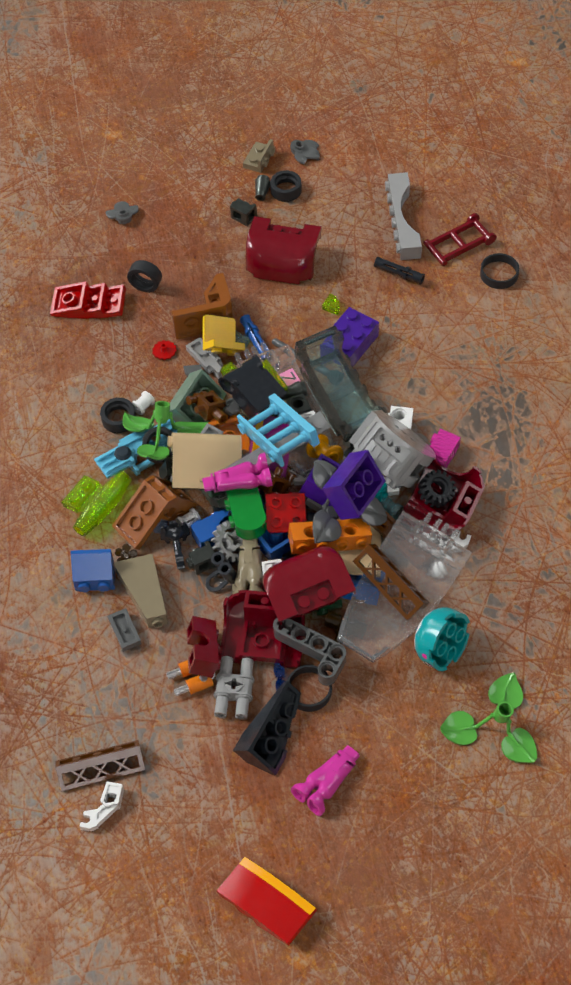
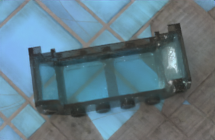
(334, 382)

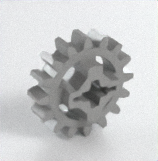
(227, 541)

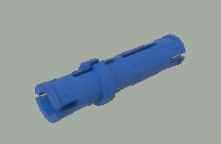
(247, 324)

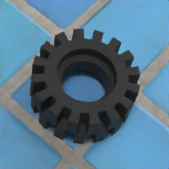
(432, 497)

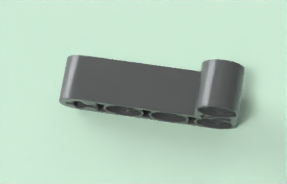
(306, 646)

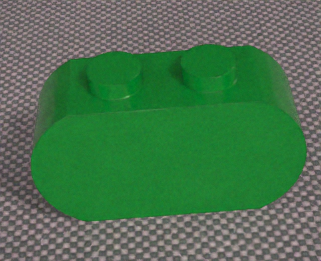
(246, 513)

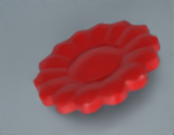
(164, 350)

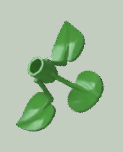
(161, 414)
(507, 696)

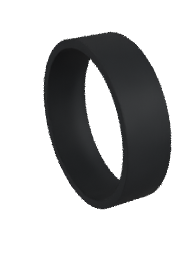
(499, 257)
(310, 669)

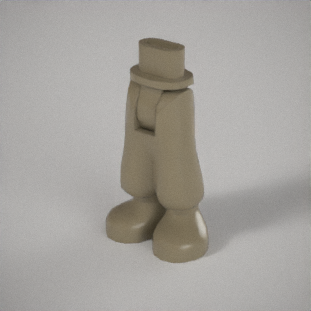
(249, 567)

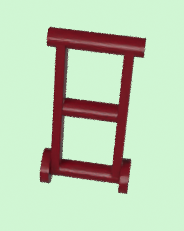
(472, 220)

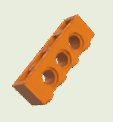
(354, 536)

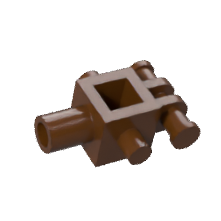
(208, 406)
(279, 482)

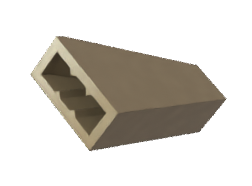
(143, 587)

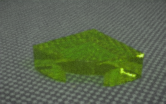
(331, 304)

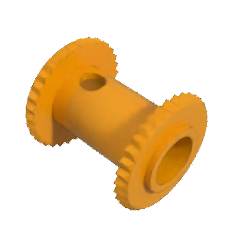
(334, 452)

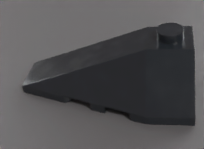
(267, 735)

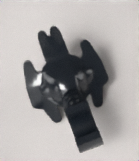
(174, 533)

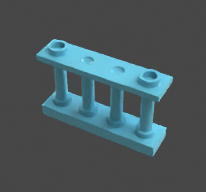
(287, 415)

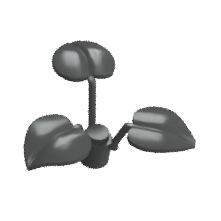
(325, 522)

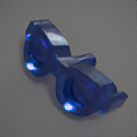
(279, 673)

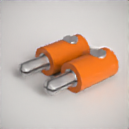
(193, 684)

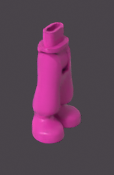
(240, 476)
(326, 780)

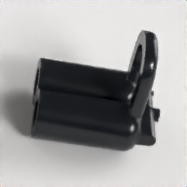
(224, 568)

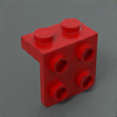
(284, 509)

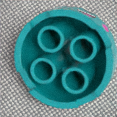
(441, 637)

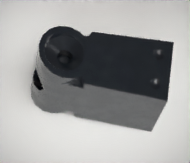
(251, 386)

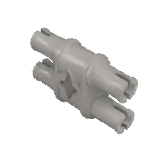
(225, 691)

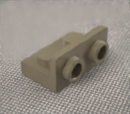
(259, 156)

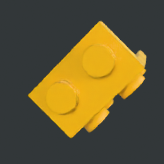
(220, 335)

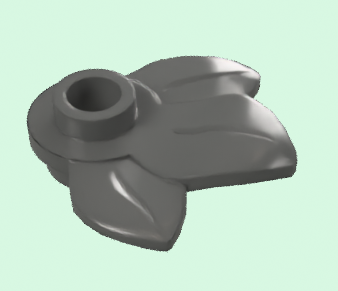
(305, 150)
(122, 212)

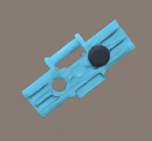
(126, 453)

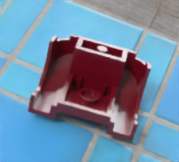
(281, 251)
(459, 509)
(307, 582)
(250, 631)

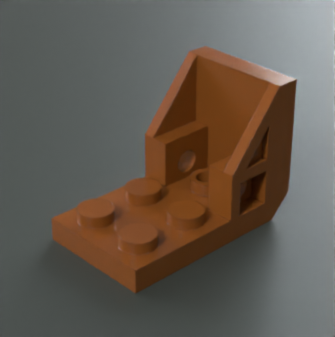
(189, 321)
(150, 504)

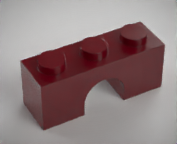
(204, 654)

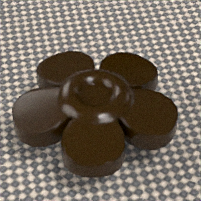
(125, 553)

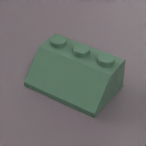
(195, 382)

